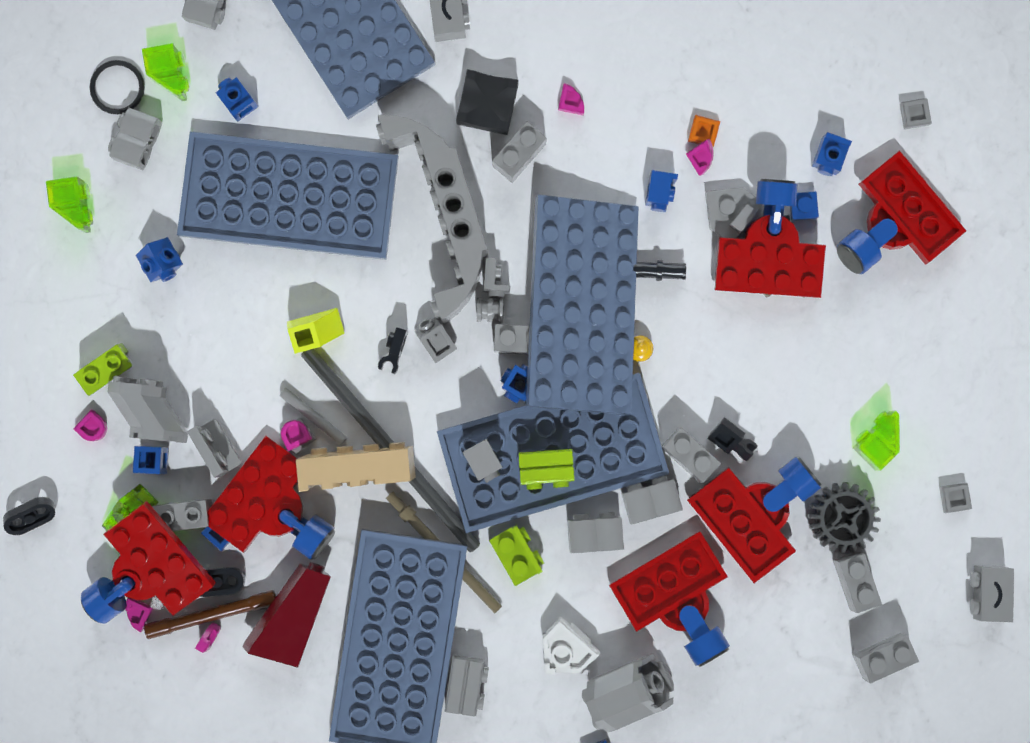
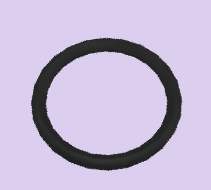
(114, 63)

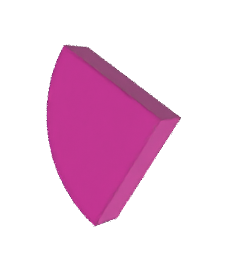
(571, 101)
(701, 156)
(138, 613)
(208, 637)

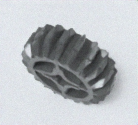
(853, 512)

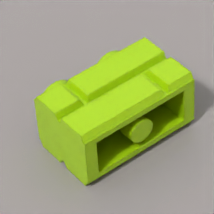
(546, 467)

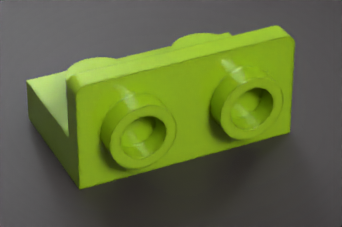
(103, 369)
(516, 554)

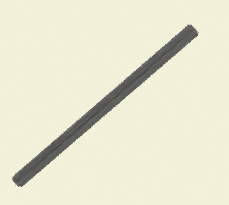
(380, 437)

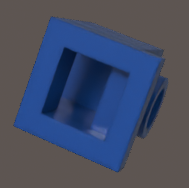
(239, 106)
(835, 144)
(660, 190)
(150, 460)

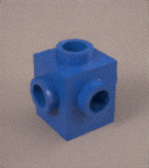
(159, 260)
(509, 379)

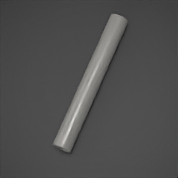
(313, 416)

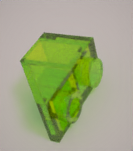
(164, 68)
(69, 200)
(881, 442)
(127, 504)

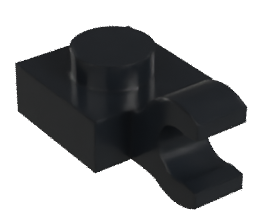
(396, 344)
(730, 437)

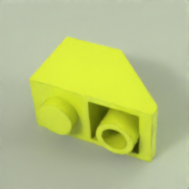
(314, 330)

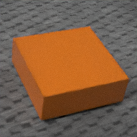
(703, 129)

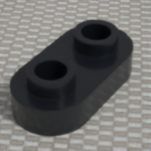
(29, 516)
(222, 586)

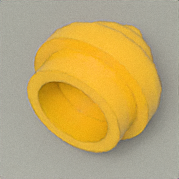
(642, 348)

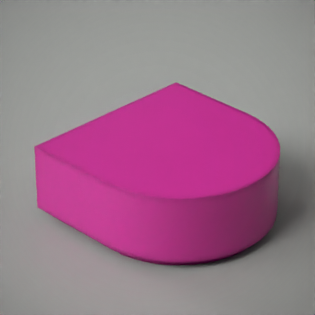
(91, 427)
(295, 434)

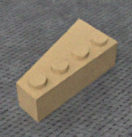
(356, 466)

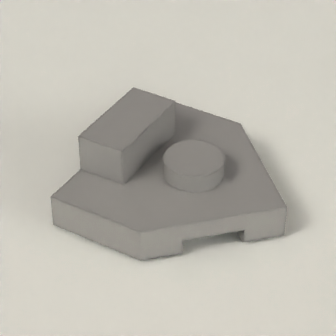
(730, 210)

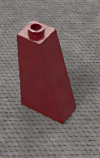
(290, 617)

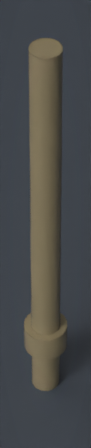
(408, 515)

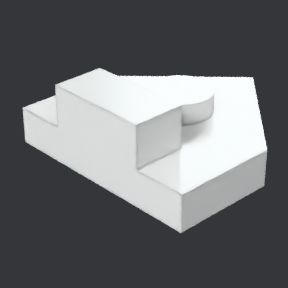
(567, 649)

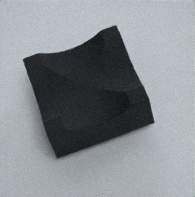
(487, 102)

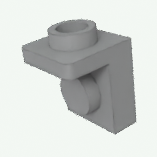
(493, 274)
(435, 339)

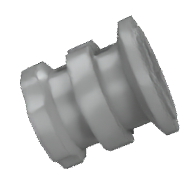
(490, 310)

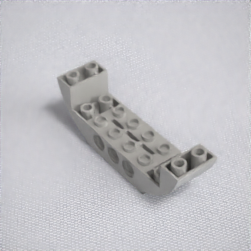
(442, 165)

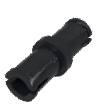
(660, 270)

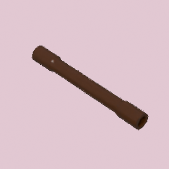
(169, 625)

